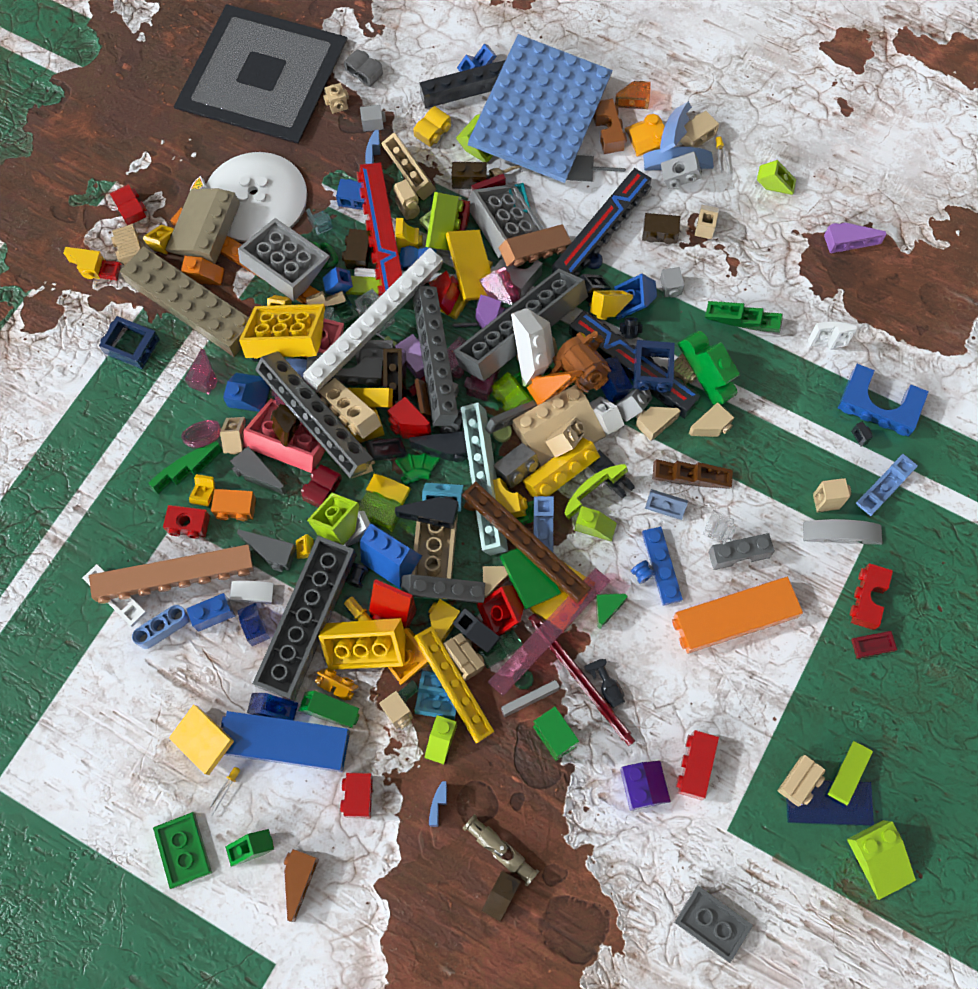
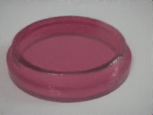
(201, 434)

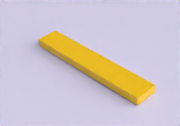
(454, 684)

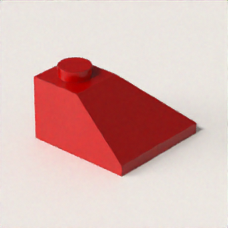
(501, 609)

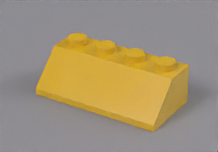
(363, 644)

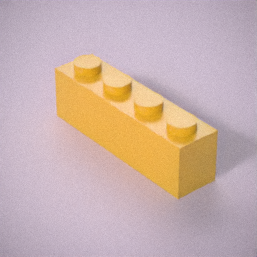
(561, 469)

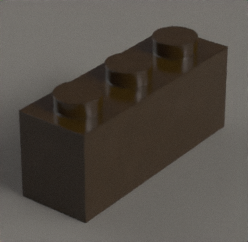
(395, 372)

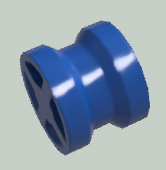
(642, 572)

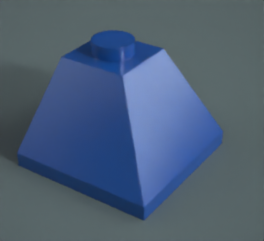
(643, 291)
(246, 392)

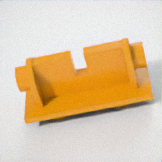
(343, 685)

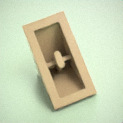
(494, 578)

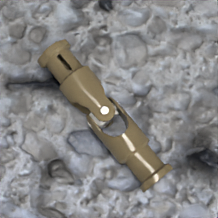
(490, 840)

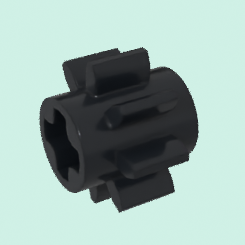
(631, 328)

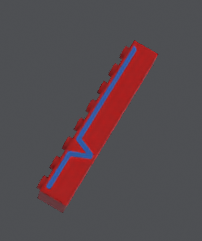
(379, 225)

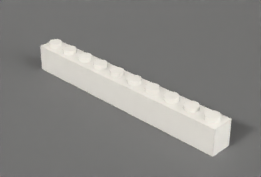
(372, 320)

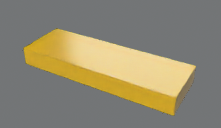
(374, 396)

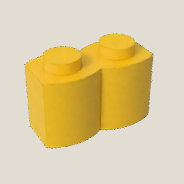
(432, 126)

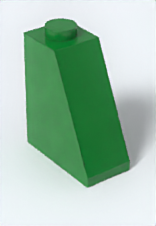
(329, 709)

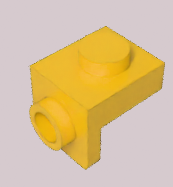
(203, 490)

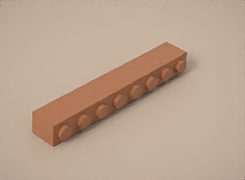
(171, 573)

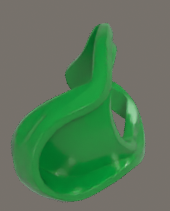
(334, 255)

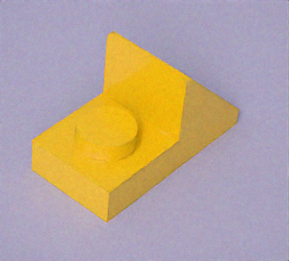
(158, 238)

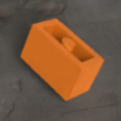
(233, 504)

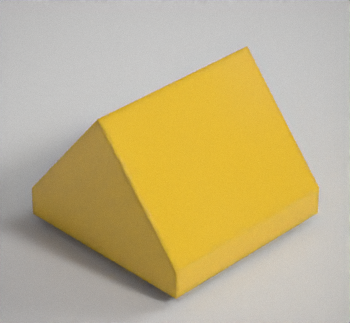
(304, 546)

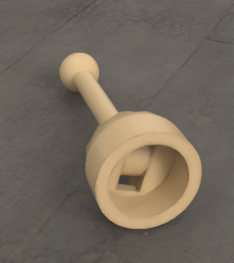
(497, 171)

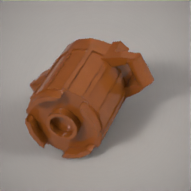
(581, 354)

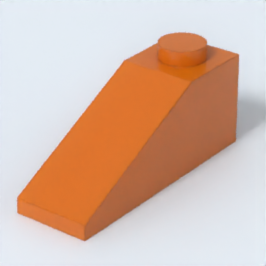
(550, 385)

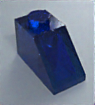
(253, 624)
(272, 706)

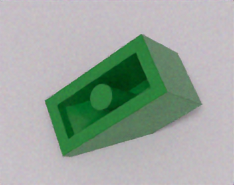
(249, 847)

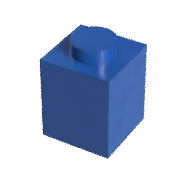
(337, 281)

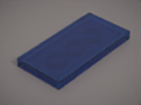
(827, 810)

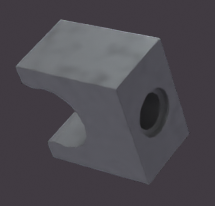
(522, 278)

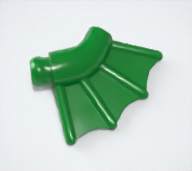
(416, 467)

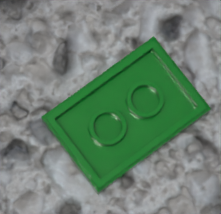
(528, 580)
(182, 850)

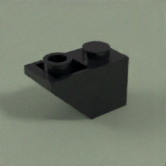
(476, 630)

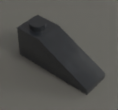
(446, 446)
(433, 511)

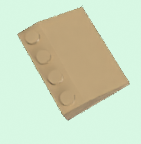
(541, 421)

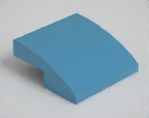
(432, 698)

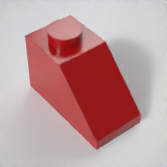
(446, 290)

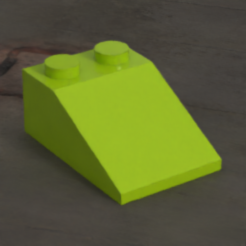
(882, 858)

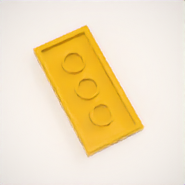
(469, 262)

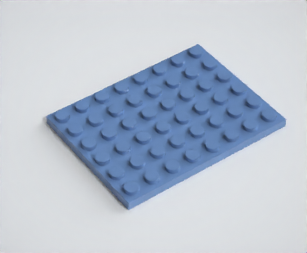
(540, 108)

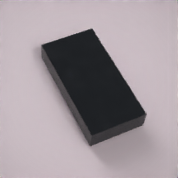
(386, 449)

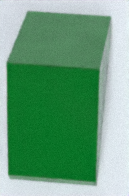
(607, 606)

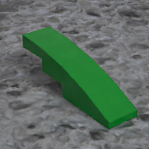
(744, 317)
(191, 463)

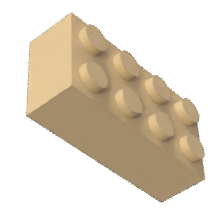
(437, 548)

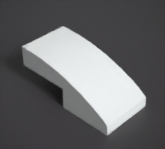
(251, 591)

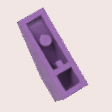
(850, 236)

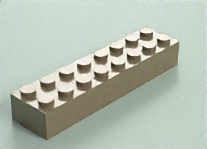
(186, 299)

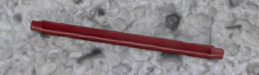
(587, 686)

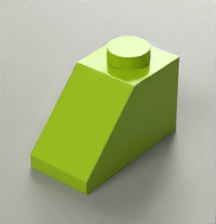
(776, 178)
(595, 524)
(440, 739)

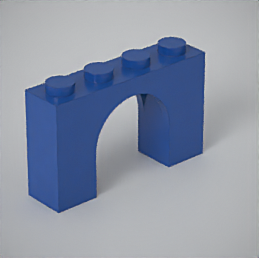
(857, 402)

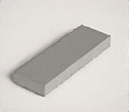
(530, 698)

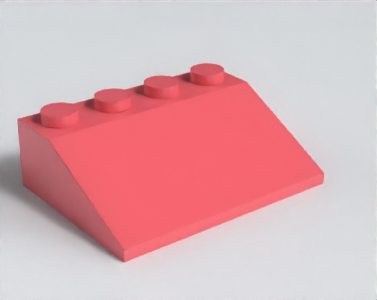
(301, 452)

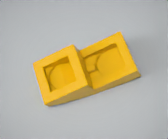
(388, 488)

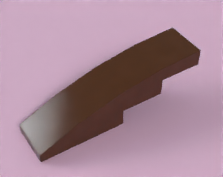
(692, 474)

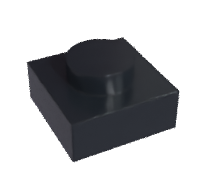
(862, 433)

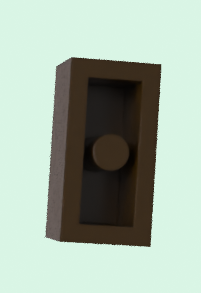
(468, 173)
(661, 228)
(357, 249)

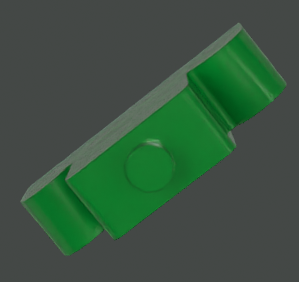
(711, 366)

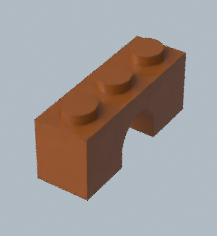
(612, 138)

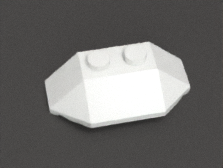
(533, 344)

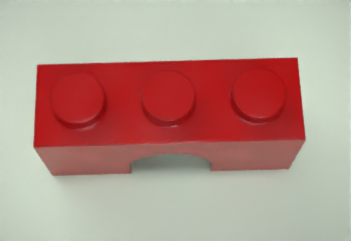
(865, 611)

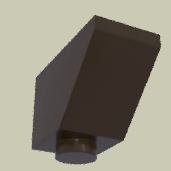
(284, 424)
(501, 896)

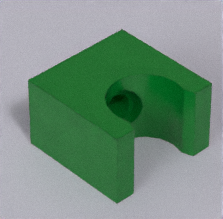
(555, 733)

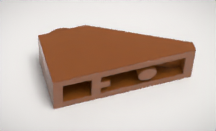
(298, 876)

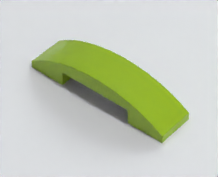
(613, 473)

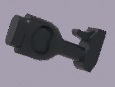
(610, 688)

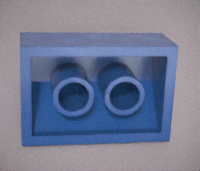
(387, 555)

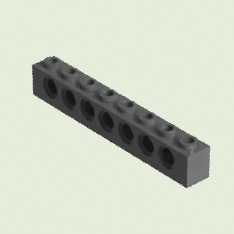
(435, 356)
(314, 414)

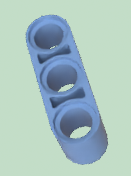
(151, 626)

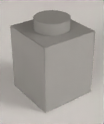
(372, 118)
(672, 282)

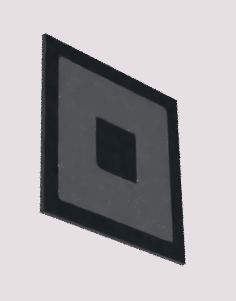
(261, 73)

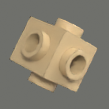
(336, 98)

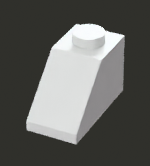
(607, 415)

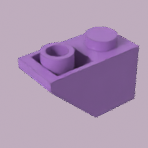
(487, 310)

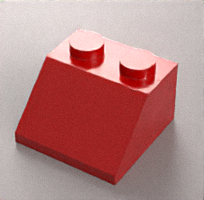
(408, 420)

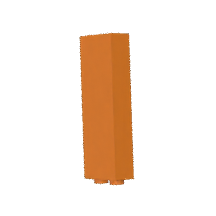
(736, 615)

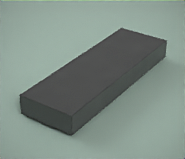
(506, 418)

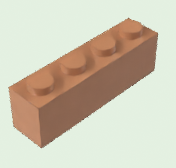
(535, 245)

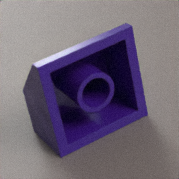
(644, 785)

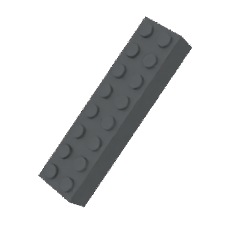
(496, 341)
(304, 618)

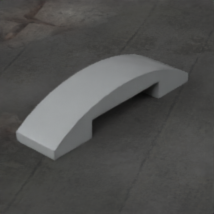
(842, 530)

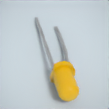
(720, 145)
(232, 776)

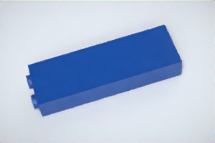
(286, 741)

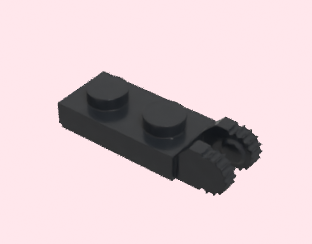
(603, 463)

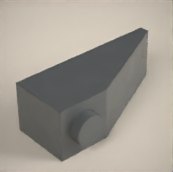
(254, 470)
(275, 552)

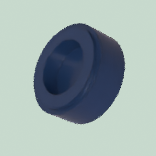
(596, 262)

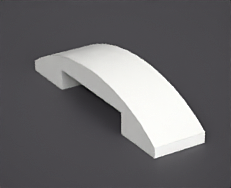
(126, 608)

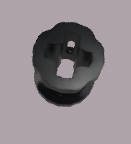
(357, 575)

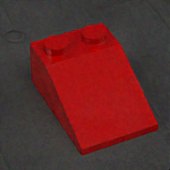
(391, 603)

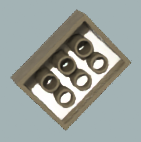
(204, 223)

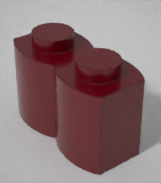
(322, 484)

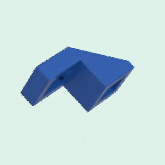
(483, 57)

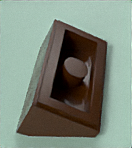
(423, 399)

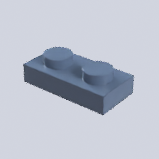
(666, 504)

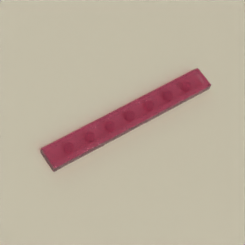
(546, 635)

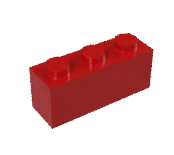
(697, 765)

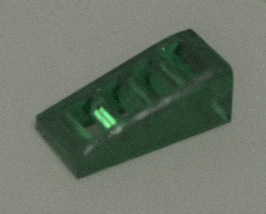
(346, 313)

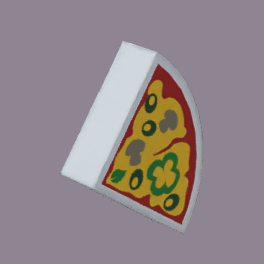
(199, 184)

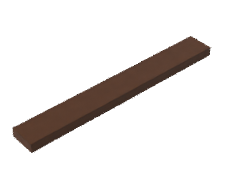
(526, 542)

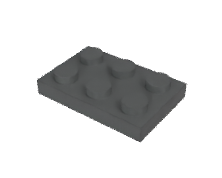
(713, 924)

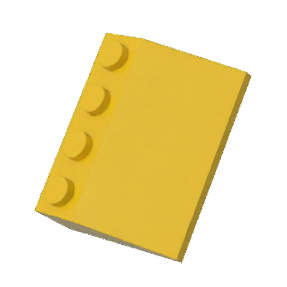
(285, 329)

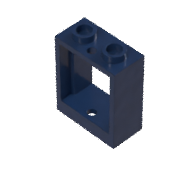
(653, 349)
(142, 352)

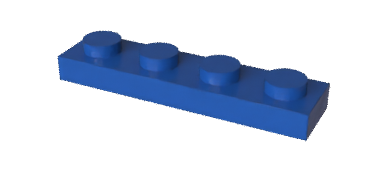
(662, 565)

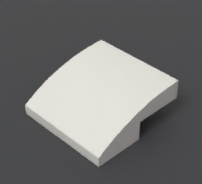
(833, 333)

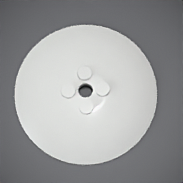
(279, 194)

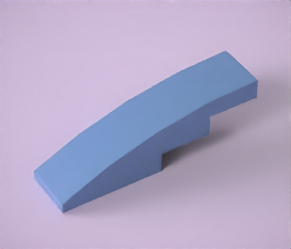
(674, 128)

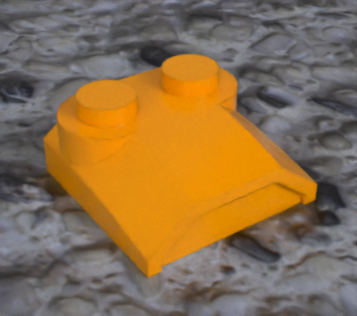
(646, 134)
(414, 659)

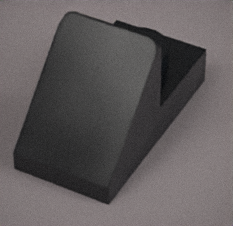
(594, 283)

